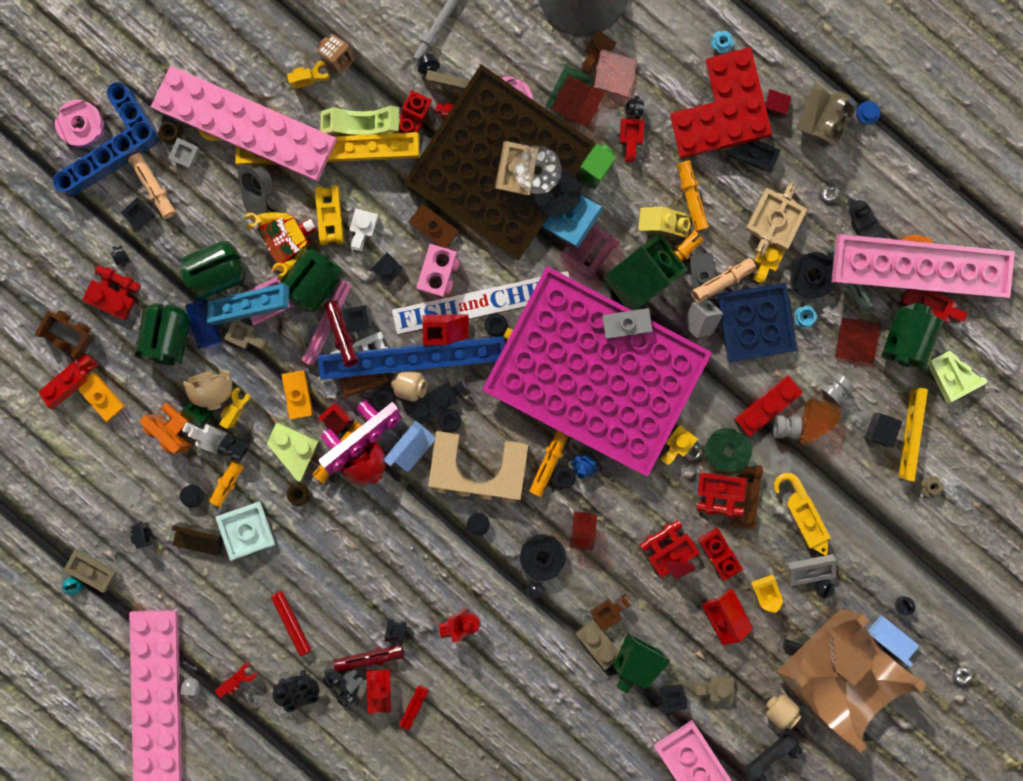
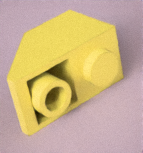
(664, 222)

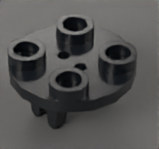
(343, 686)
(296, 691)

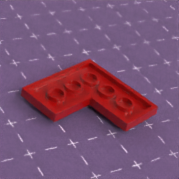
(736, 114)

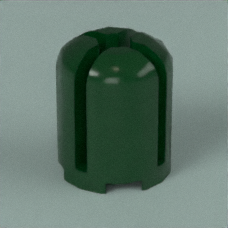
(212, 269)
(311, 279)
(162, 334)

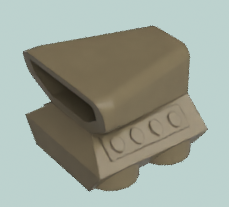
(826, 115)

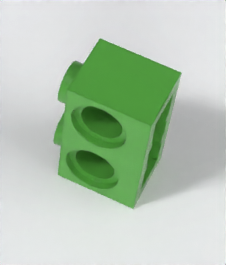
(597, 165)

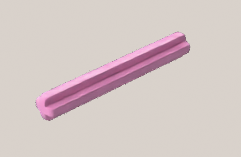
(324, 327)

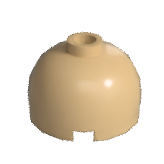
(209, 389)

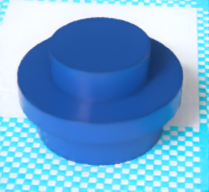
(868, 113)

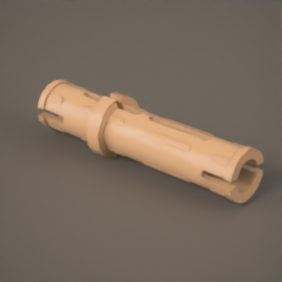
(156, 193)
(731, 276)

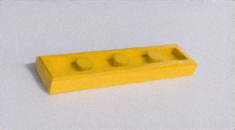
(912, 434)

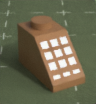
(336, 53)
(847, 659)

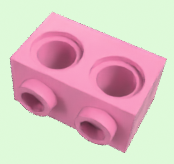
(431, 270)

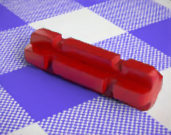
(413, 707)

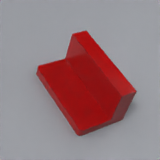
(728, 618)

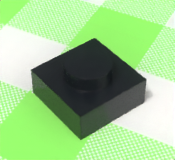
(138, 214)
(387, 268)
(141, 535)
(673, 698)

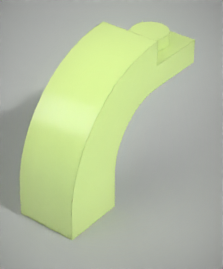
(350, 123)

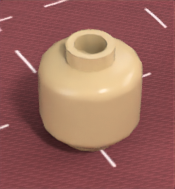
(409, 385)
(783, 712)

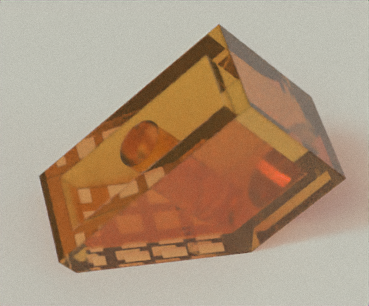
(818, 419)

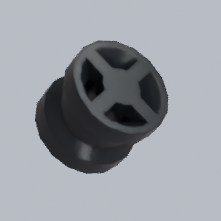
(395, 631)

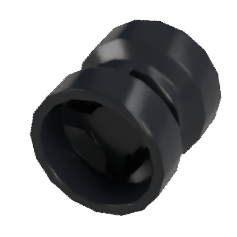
(233, 448)

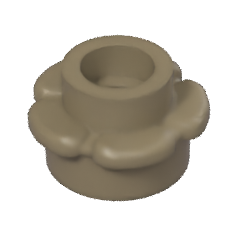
(926, 487)

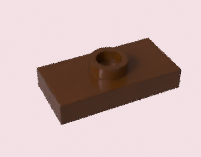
(433, 226)
(359, 384)

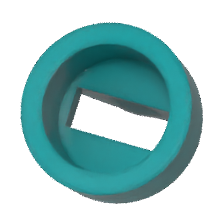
(69, 581)

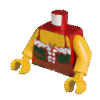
(283, 237)

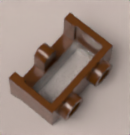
(65, 333)

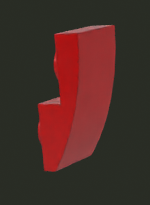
(413, 113)
(720, 554)

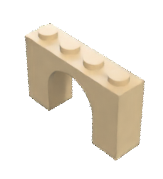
(446, 474)

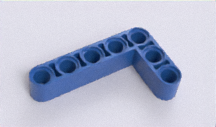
(114, 146)

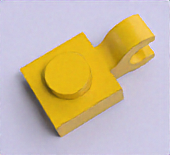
(304, 77)
(769, 261)
(232, 413)
(679, 443)

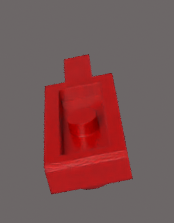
(941, 305)
(67, 381)

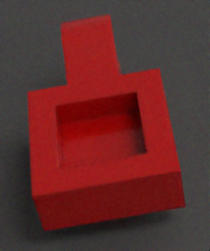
(631, 134)
(232, 684)

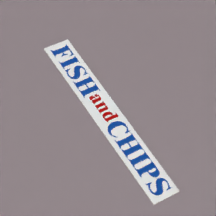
(473, 303)

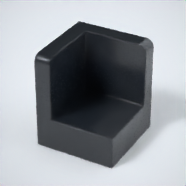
(358, 318)
(883, 429)

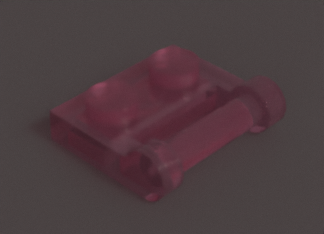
(577, 256)

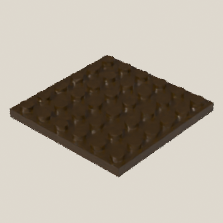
(465, 154)

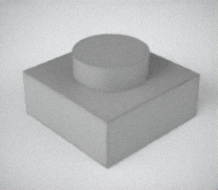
(184, 153)

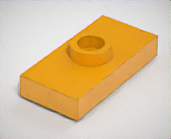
(297, 394)
(101, 397)

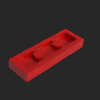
(768, 405)

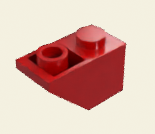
(445, 328)

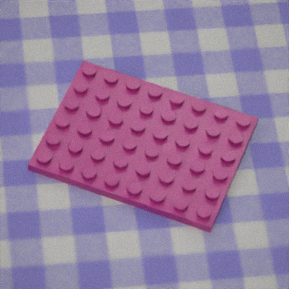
(598, 390)

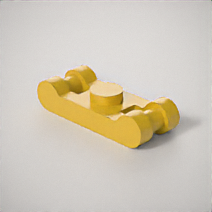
(329, 215)

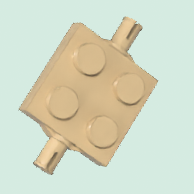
(776, 219)

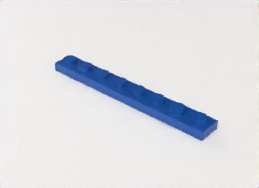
(412, 358)

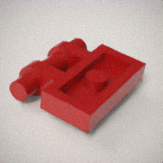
(108, 299)
(722, 487)
(679, 550)

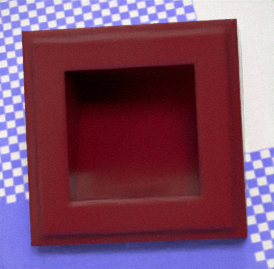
(777, 103)
(679, 568)

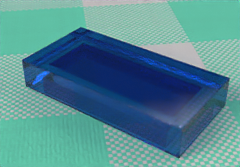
(204, 333)

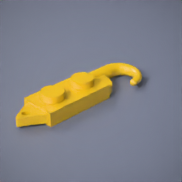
(805, 514)

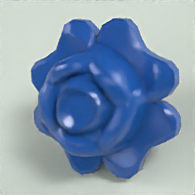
(584, 466)

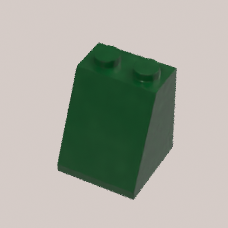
(645, 273)

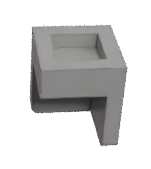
(702, 318)

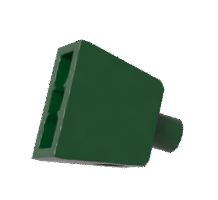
(638, 663)

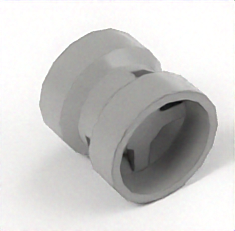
(838, 387)
(787, 427)

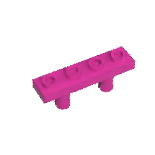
(356, 442)

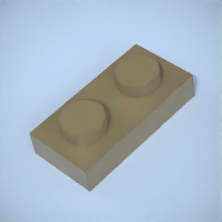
(440, 81)
(90, 570)
(598, 644)

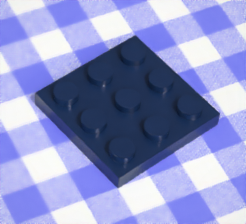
(757, 322)

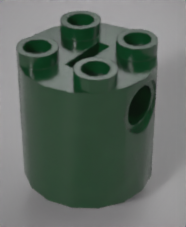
(912, 336)

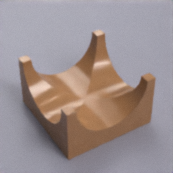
(841, 705)

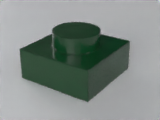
(196, 414)

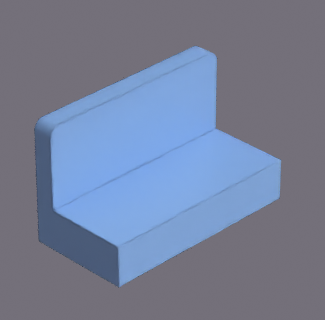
(410, 447)
(893, 640)

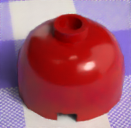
(367, 466)

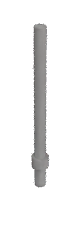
(429, 39)

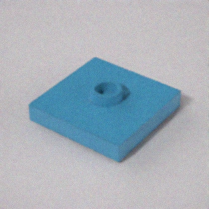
(576, 224)

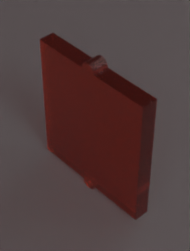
(614, 73)
(578, 101)
(857, 340)

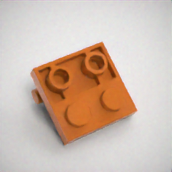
(167, 432)

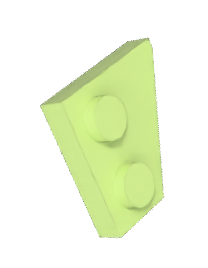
(954, 376)
(292, 449)

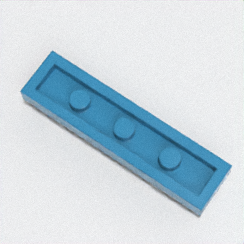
(248, 304)

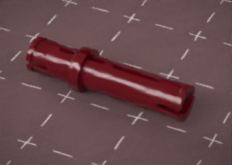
(343, 340)
(378, 656)

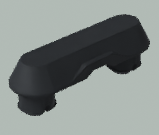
(865, 220)
(785, 745)

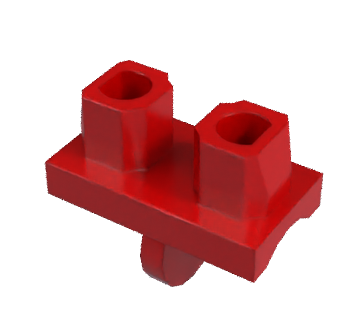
(459, 625)
(379, 691)

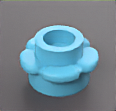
(722, 48)
(809, 312)

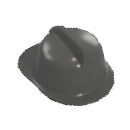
(255, 187)

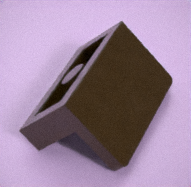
(197, 538)

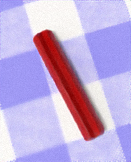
(291, 623)

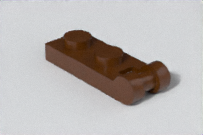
(751, 501)

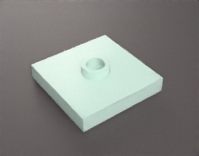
(245, 530)

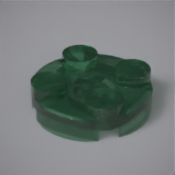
(721, 462)

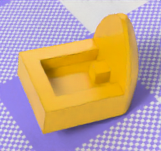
(768, 594)

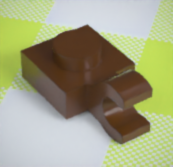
(598, 42)
(608, 613)

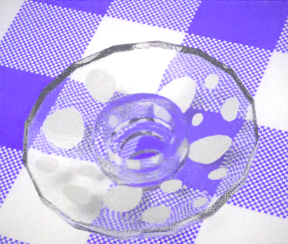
(546, 160)

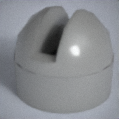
(190, 687)

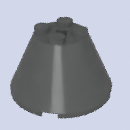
(583, 16)

